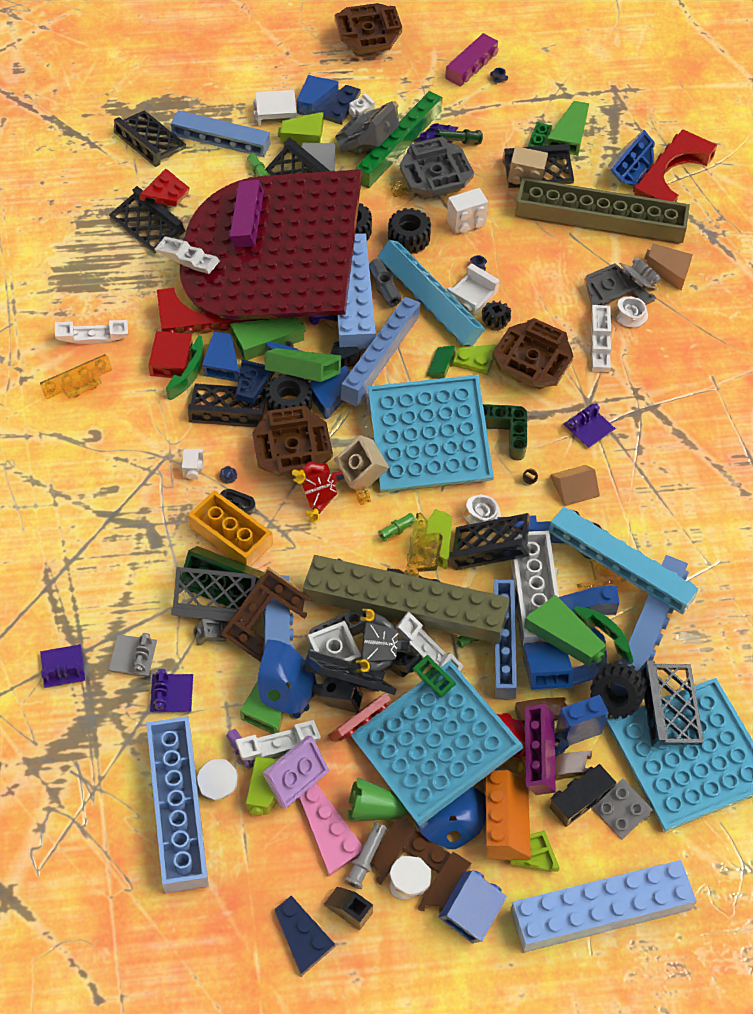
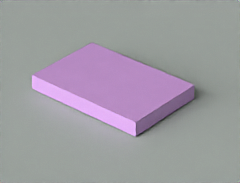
(296, 772)

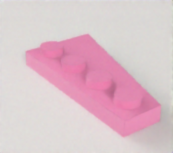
(333, 836)

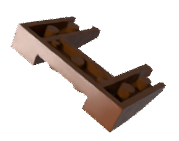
(269, 586)
(566, 764)
(404, 838)

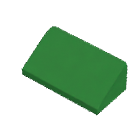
(441, 362)

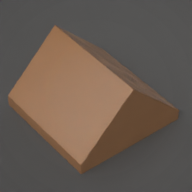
(576, 484)

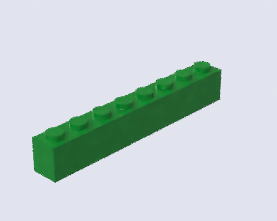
(400, 139)

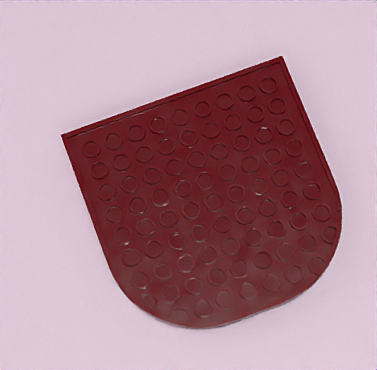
(298, 254)

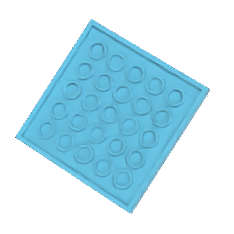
(431, 433)
(436, 745)
(690, 779)

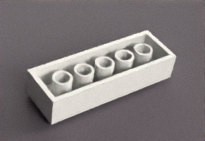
(533, 580)

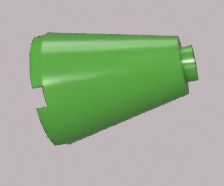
(373, 803)

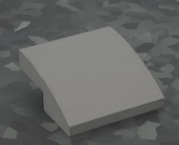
(323, 153)

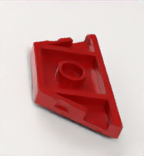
(166, 189)

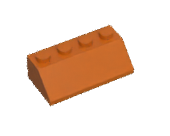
(507, 816)

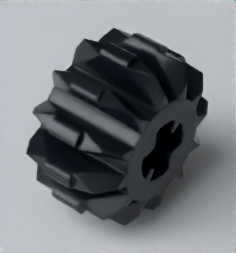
(496, 314)

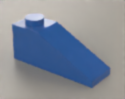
(600, 598)

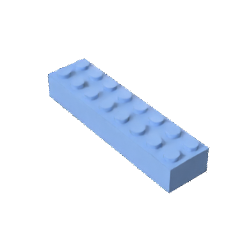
(358, 324)
(177, 805)
(602, 906)

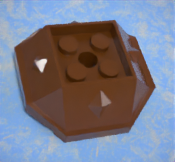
(369, 27)
(534, 353)
(290, 440)

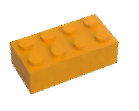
(230, 529)

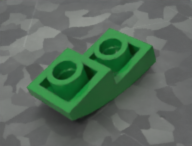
(540, 135)

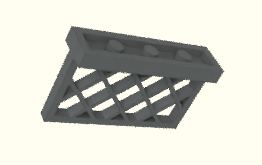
(202, 611)

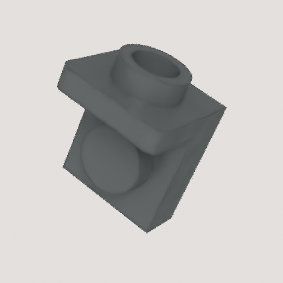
(209, 631)

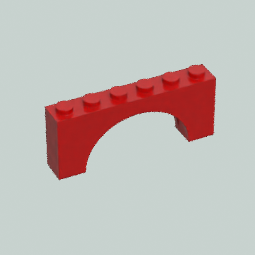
(684, 149)
(180, 319)

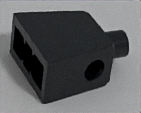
(339, 694)

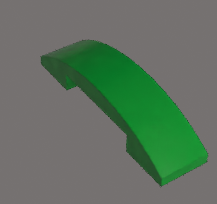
(181, 384)
(593, 618)

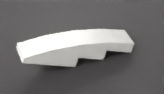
(186, 255)
(601, 338)

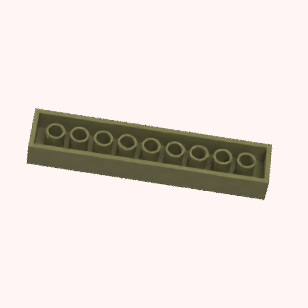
(602, 210)
(394, 594)

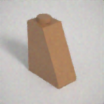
(669, 264)

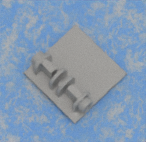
(642, 273)
(133, 654)
(622, 808)

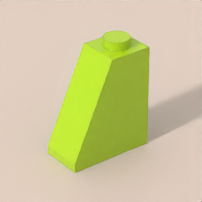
(302, 129)
(441, 523)
(260, 796)

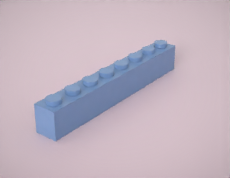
(380, 351)
(649, 625)

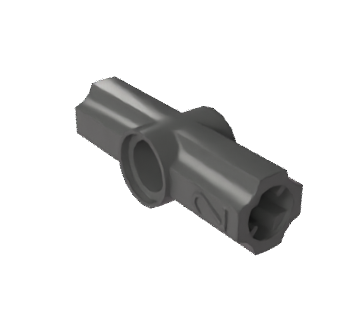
(384, 283)

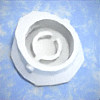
(631, 312)
(481, 509)
(217, 779)
(409, 877)

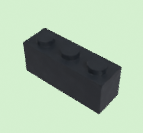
(581, 794)

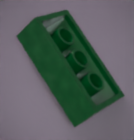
(205, 559)

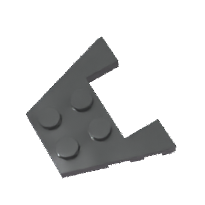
(611, 284)

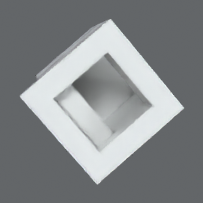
(361, 105)
(192, 463)

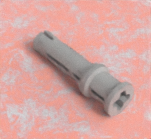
(362, 864)

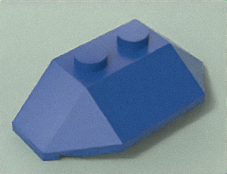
(634, 159)

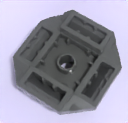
(368, 129)
(435, 168)

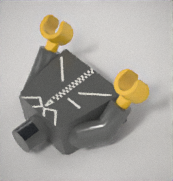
(379, 643)

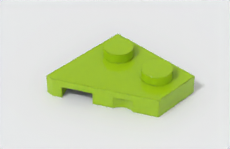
(475, 358)
(541, 854)

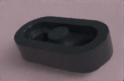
(240, 500)

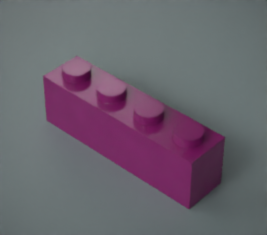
(471, 59)
(246, 213)
(540, 749)

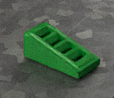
(423, 665)

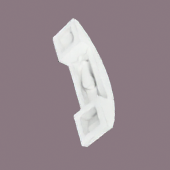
(91, 334)
(421, 643)
(277, 743)

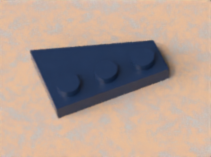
(337, 106)
(252, 381)
(304, 936)

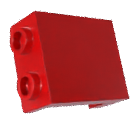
(169, 354)

